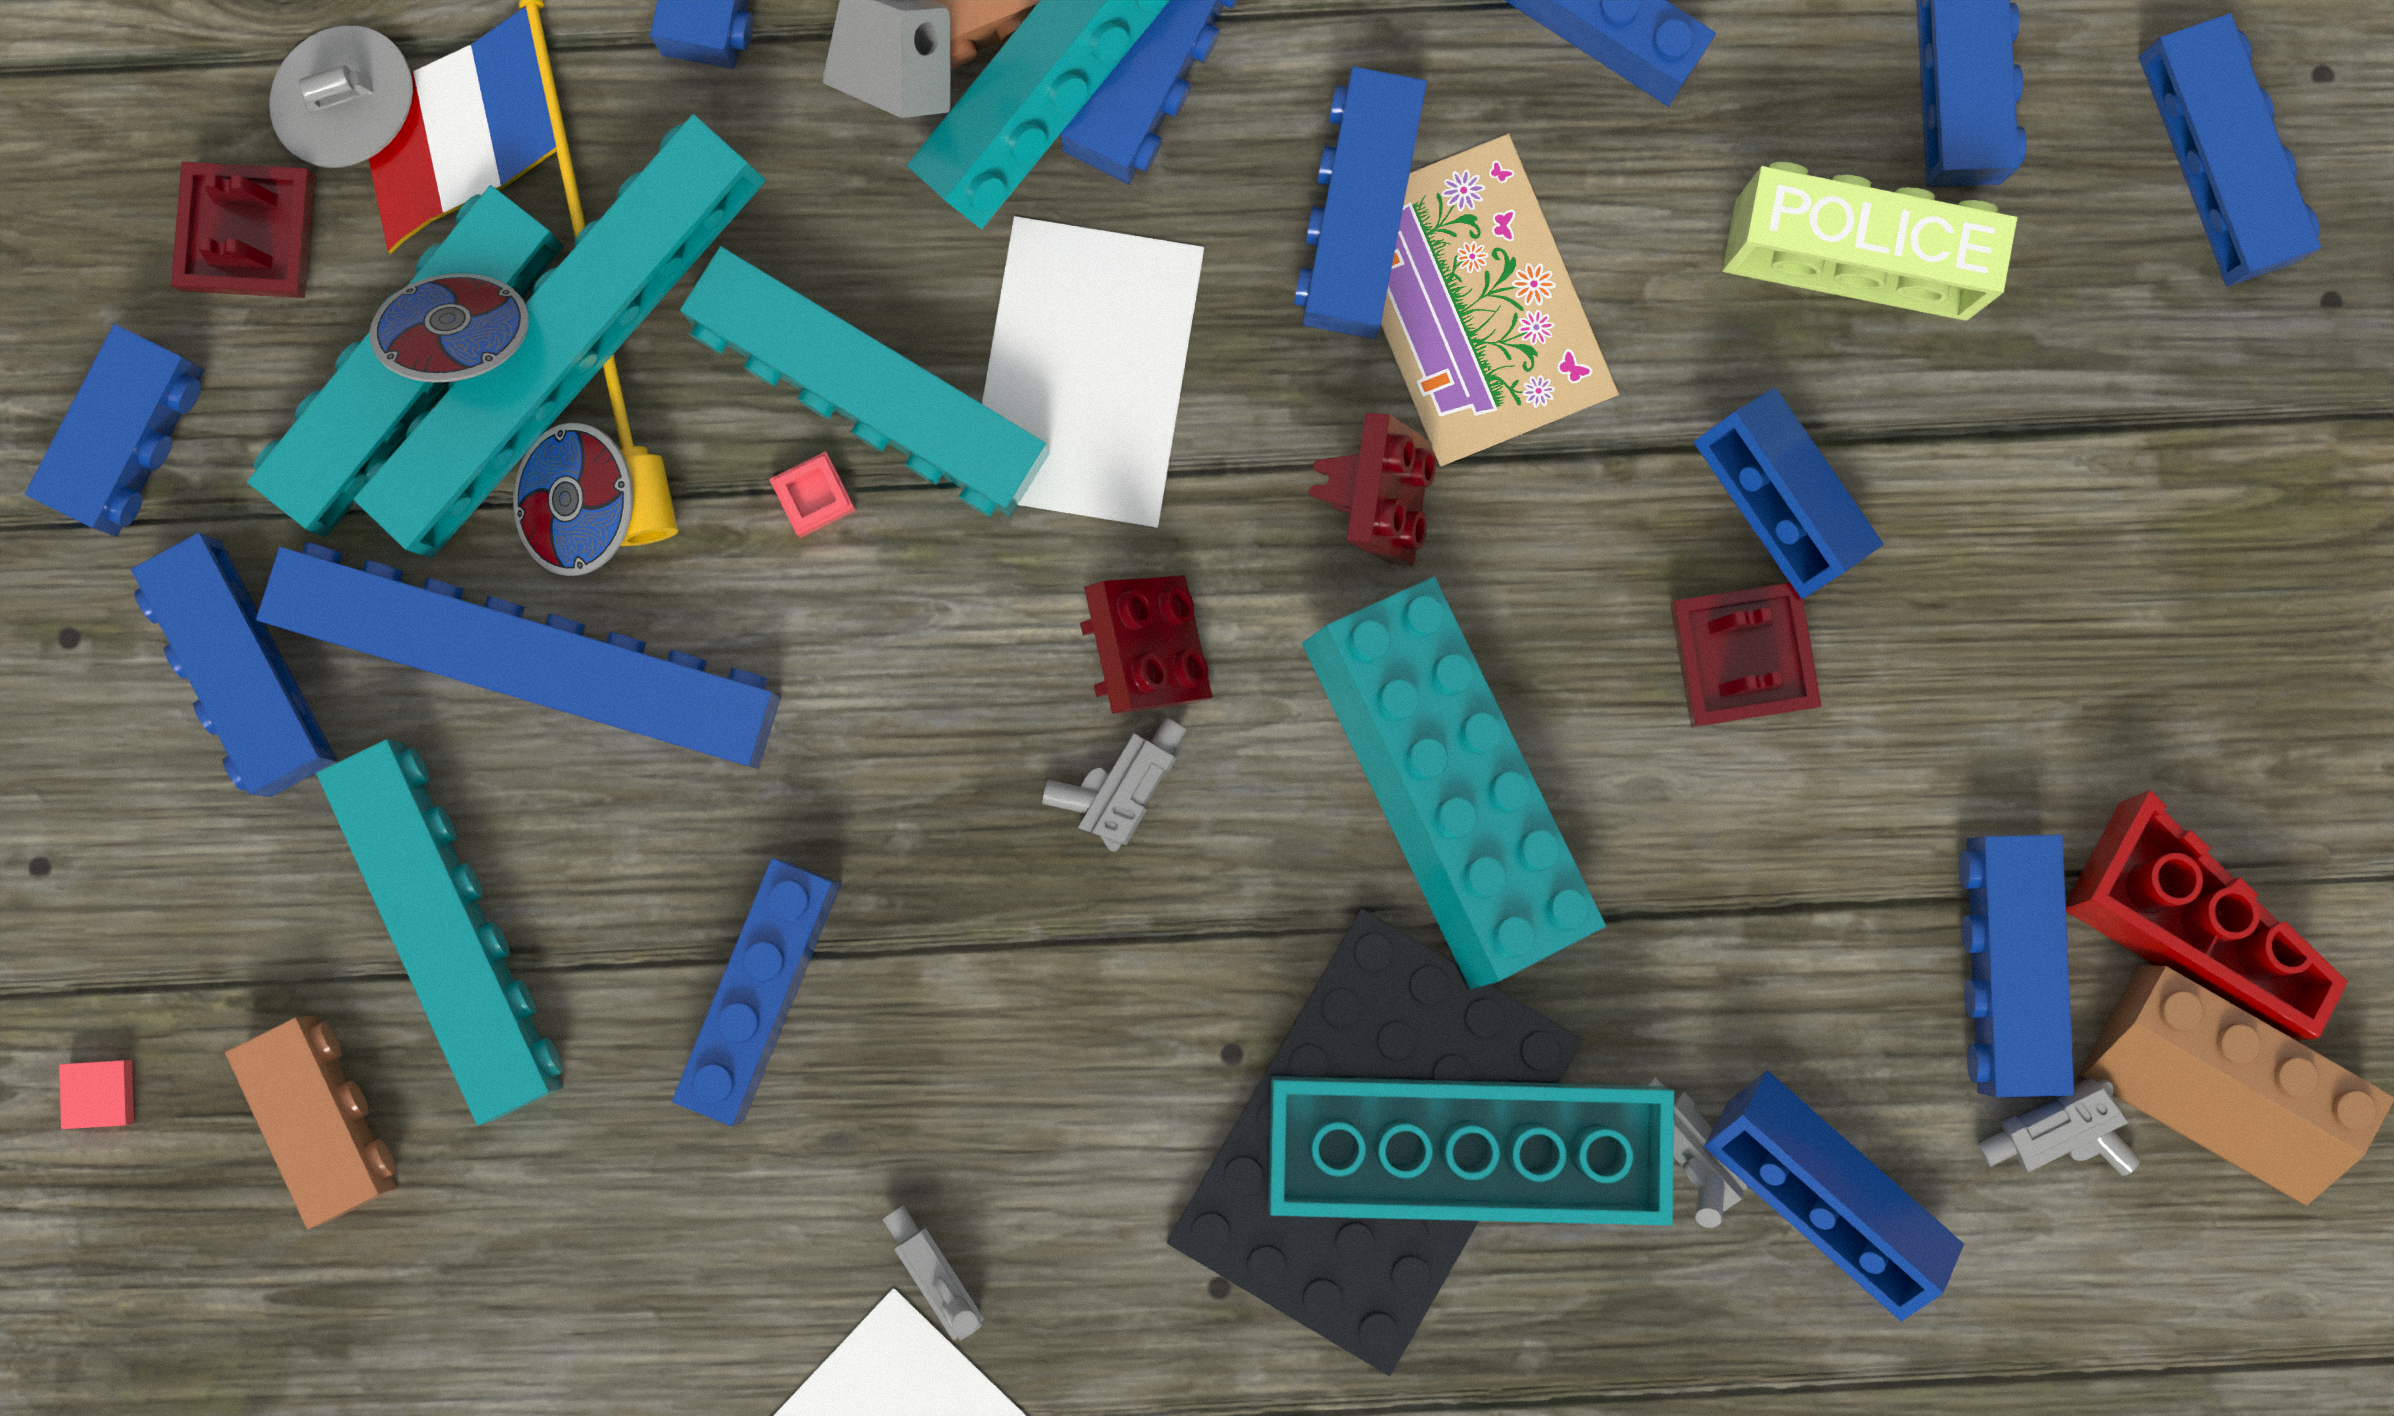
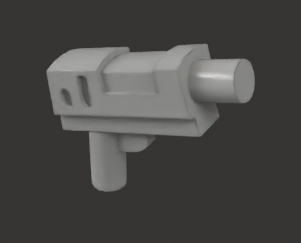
(1118, 800)
(2067, 1124)
(1715, 1182)
(933, 1275)

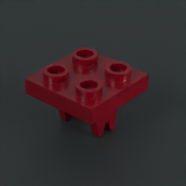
(243, 229)
(1382, 489)
(1147, 643)
(1745, 654)

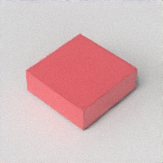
(812, 494)
(96, 1094)

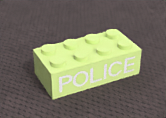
(1869, 242)

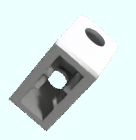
(892, 55)

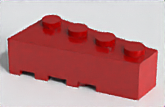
(2182, 910)

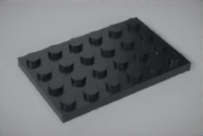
(1374, 1014)

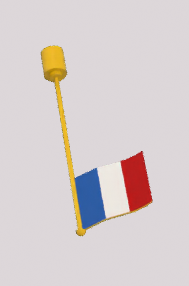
(483, 123)

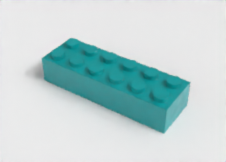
(1453, 784)
(1471, 1150)

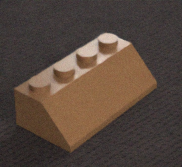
(2235, 1084)

